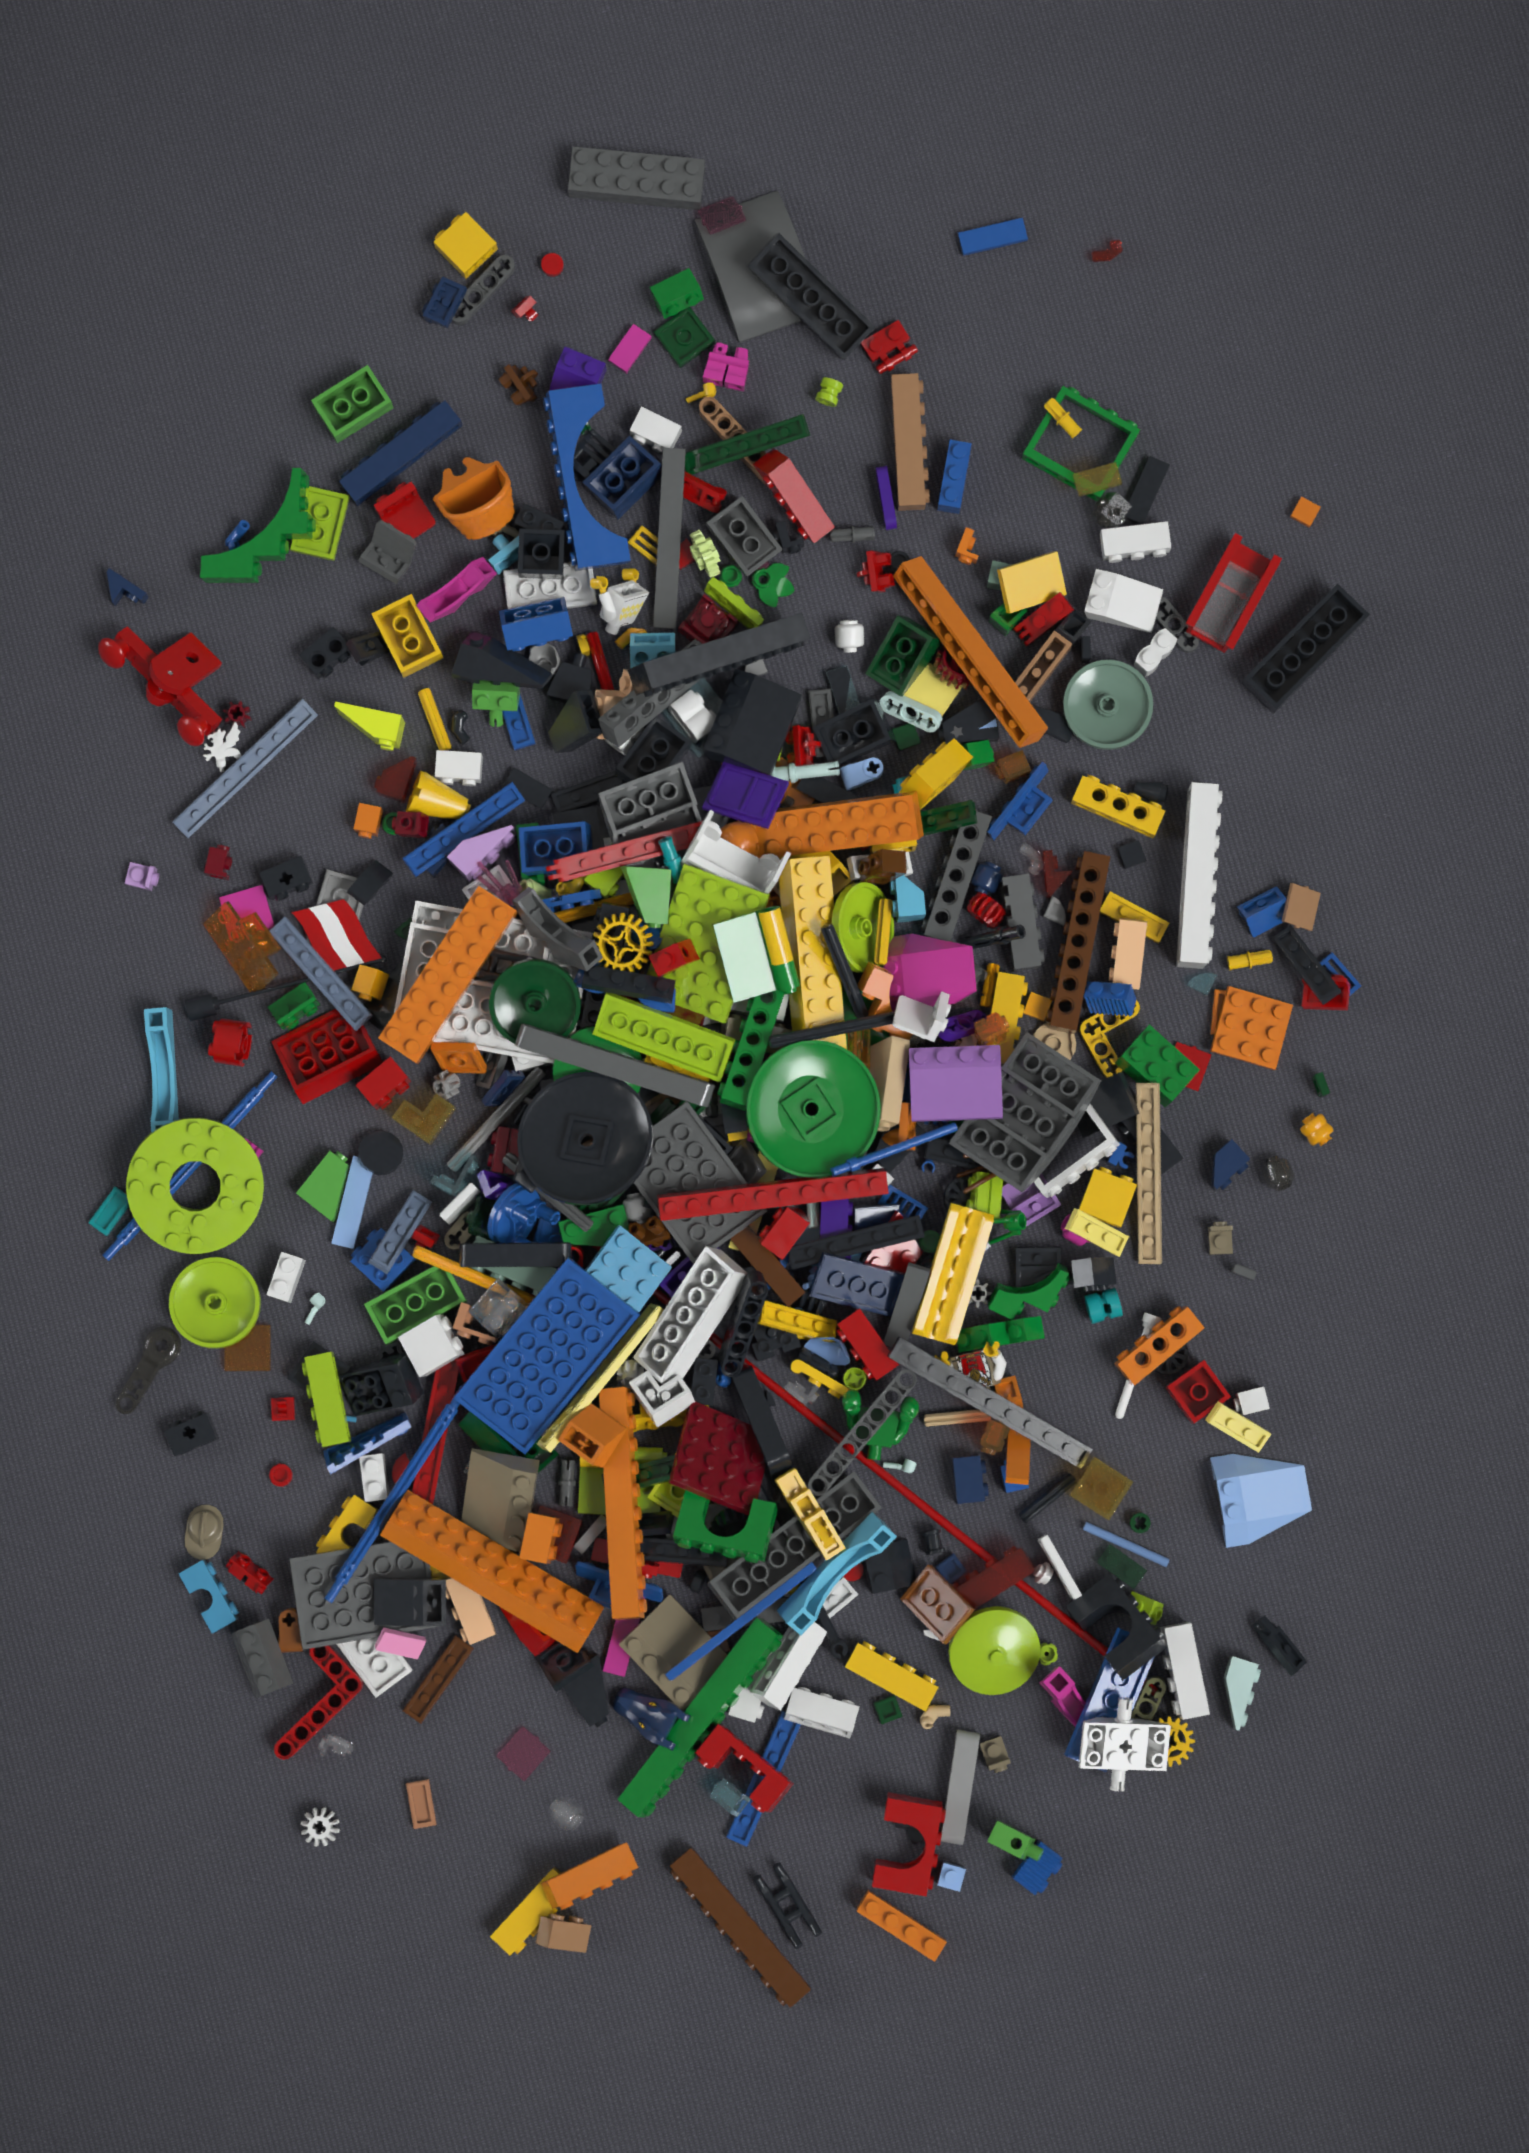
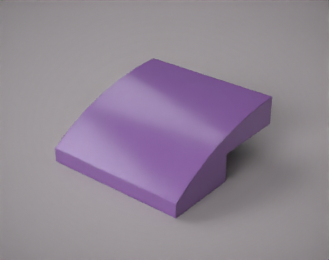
(1030, 1202)

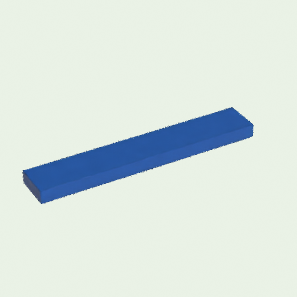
(463, 829)
(775, 1754)

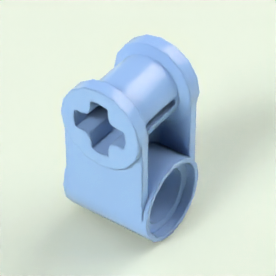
(856, 774)

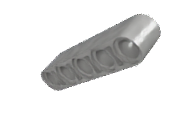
(960, 1786)

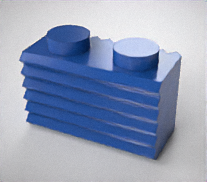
(1110, 998)
(1034, 1874)

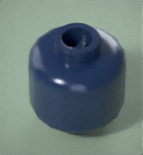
(986, 878)

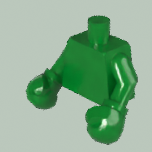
(892, 1429)

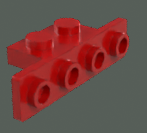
(600, 1554)

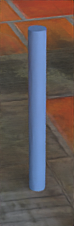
(1126, 1544)

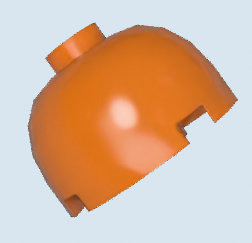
(741, 835)

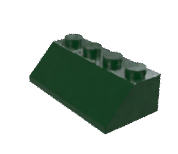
(491, 1441)

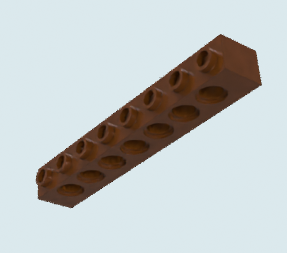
(1098, 865)

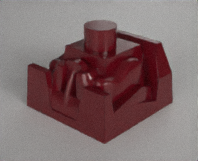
(707, 622)

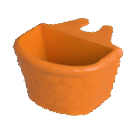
(477, 500)

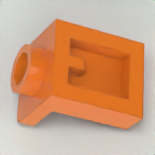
(967, 543)
(1009, 1389)

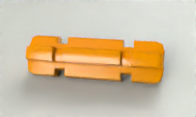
(989, 985)

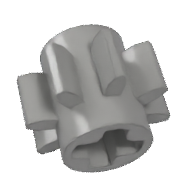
(446, 1084)
(981, 1298)

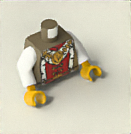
(983, 1365)

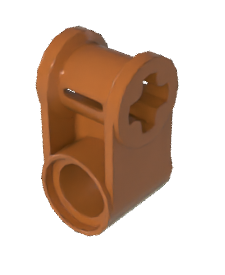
(289, 1634)

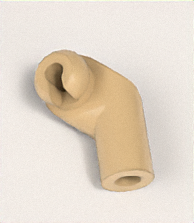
(932, 1713)

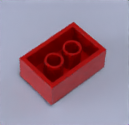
(866, 1345)

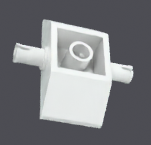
(1141, 1748)

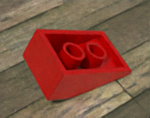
(784, 1230)

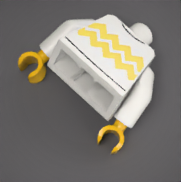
(620, 602)

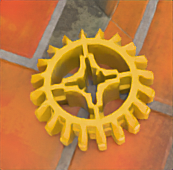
(626, 934)

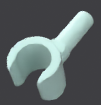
(318, 1301)
(908, 1466)

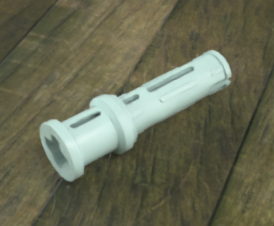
(793, 773)

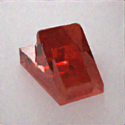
(1052, 879)

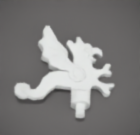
(222, 750)

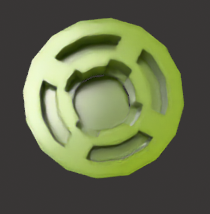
(829, 391)
(854, 1378)

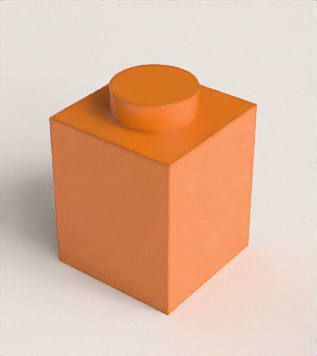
(368, 820)

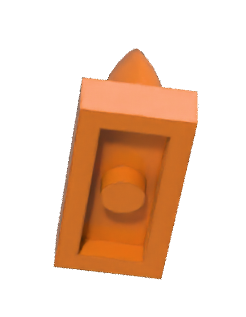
(906, 1128)

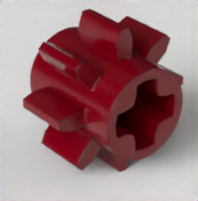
(234, 710)

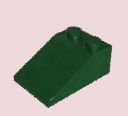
(903, 655)

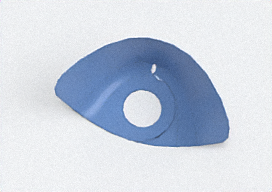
(833, 1352)

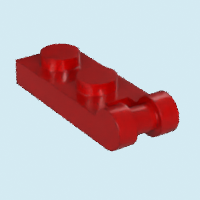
(698, 490)

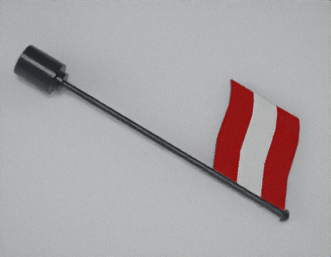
(332, 933)

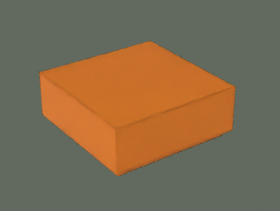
(1305, 512)

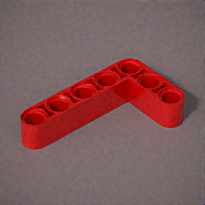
(324, 1704)

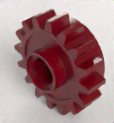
(950, 670)

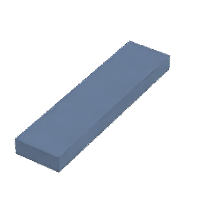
(400, 1232)

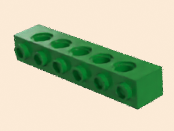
(737, 1096)

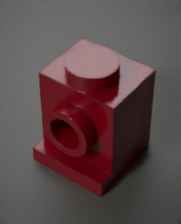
(417, 824)
(218, 862)

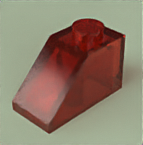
(396, 780)

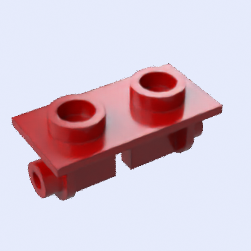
(242, 1565)

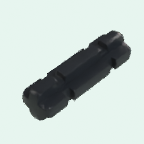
(818, 1363)

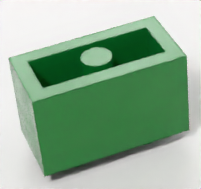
(676, 293)

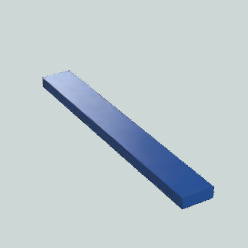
(740, 1622)

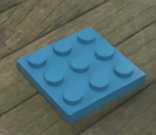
(628, 1268)

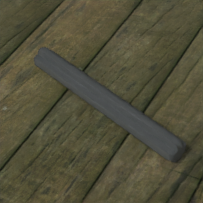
(568, 1210)

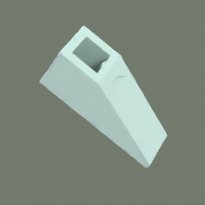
(1238, 1684)

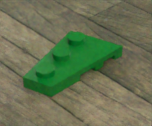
(603, 1226)

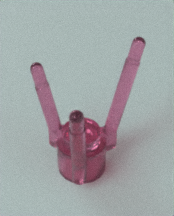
(505, 893)

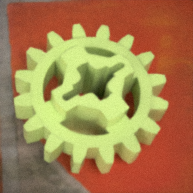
(705, 553)

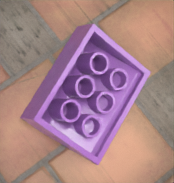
(955, 1083)

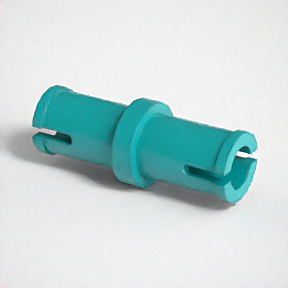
(671, 857)

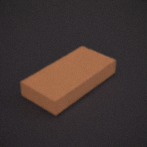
(421, 1804)

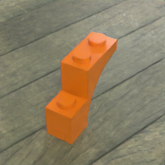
(876, 985)

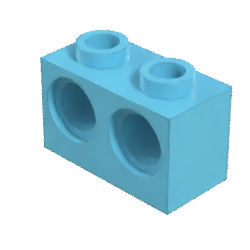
(652, 645)

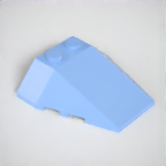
(1258, 1496)

